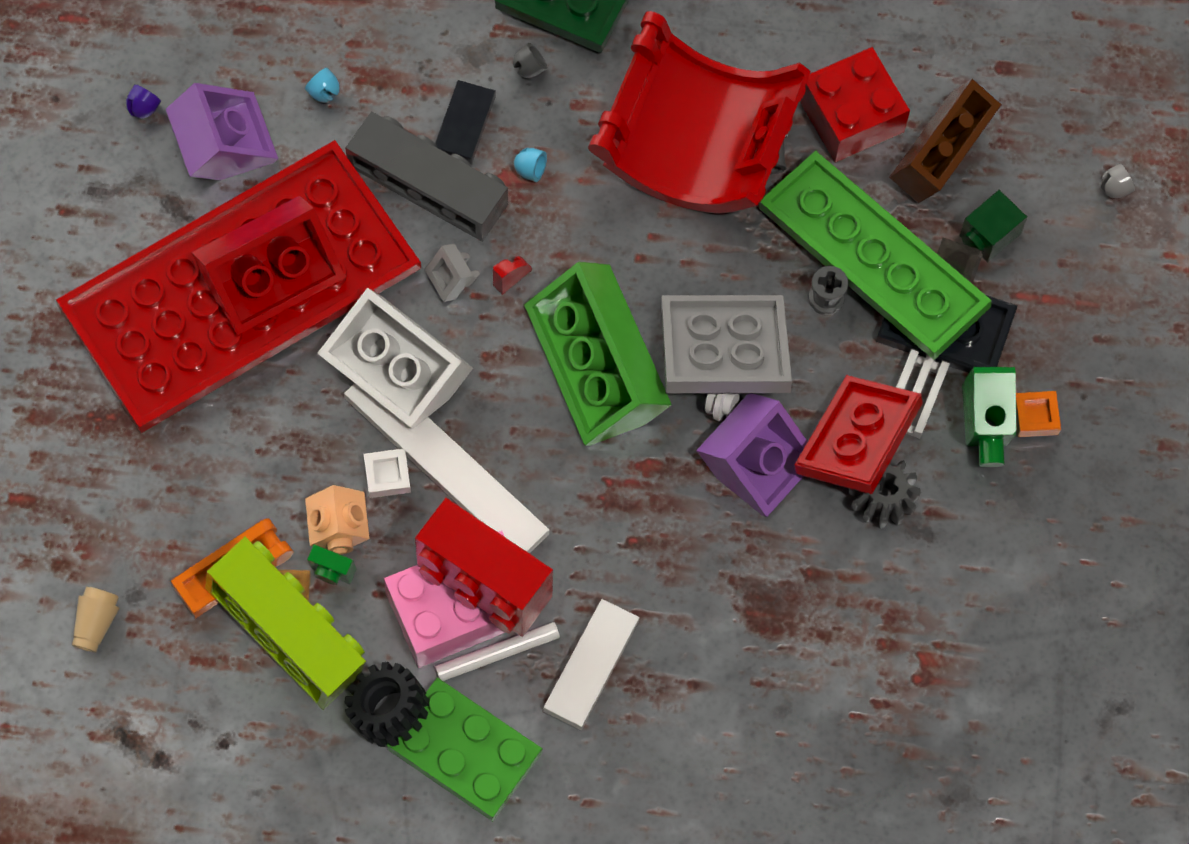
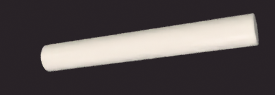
(497, 651)

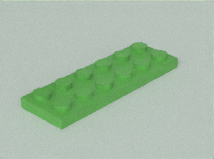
(876, 253)

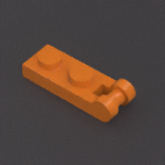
(191, 583)

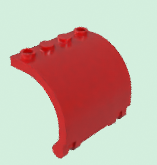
(696, 126)

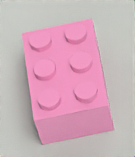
(433, 617)

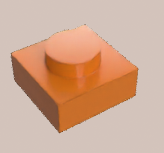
(1037, 414)

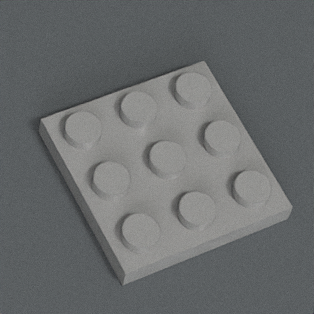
(725, 344)

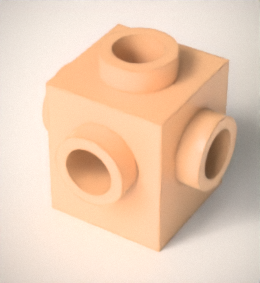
(337, 519)

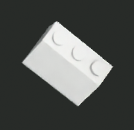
(394, 359)

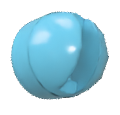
(322, 84)
(530, 163)

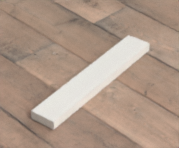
(454, 472)

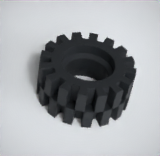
(400, 718)

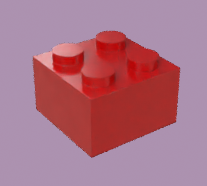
(854, 104)

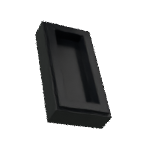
(465, 120)

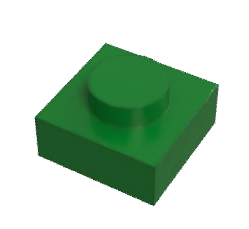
(331, 566)

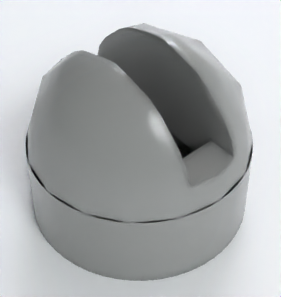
(1117, 182)

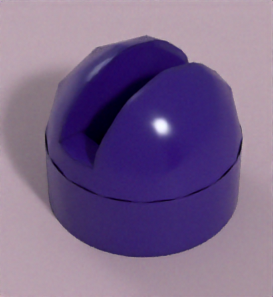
(141, 102)

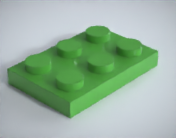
(468, 751)

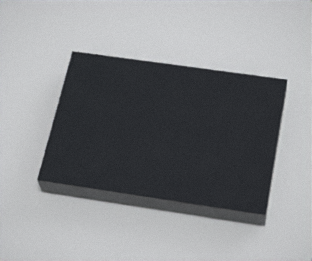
(976, 347)

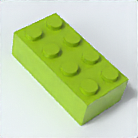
(285, 622)

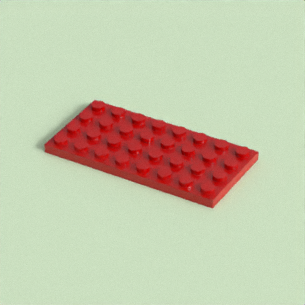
(164, 333)

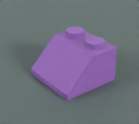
(220, 132)
(756, 452)

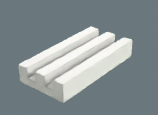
(926, 364)

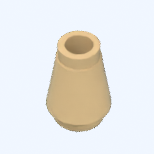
(93, 618)

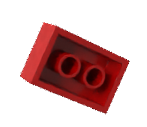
(483, 568)

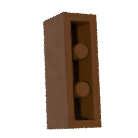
(945, 141)

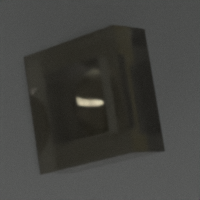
(961, 257)

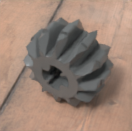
(893, 505)

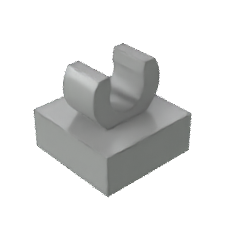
(450, 272)

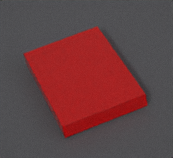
(858, 434)

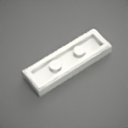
(591, 664)

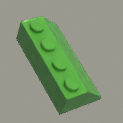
(597, 353)

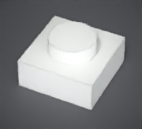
(387, 473)

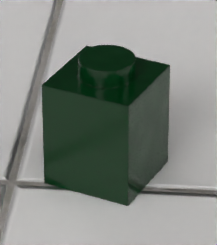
(993, 225)

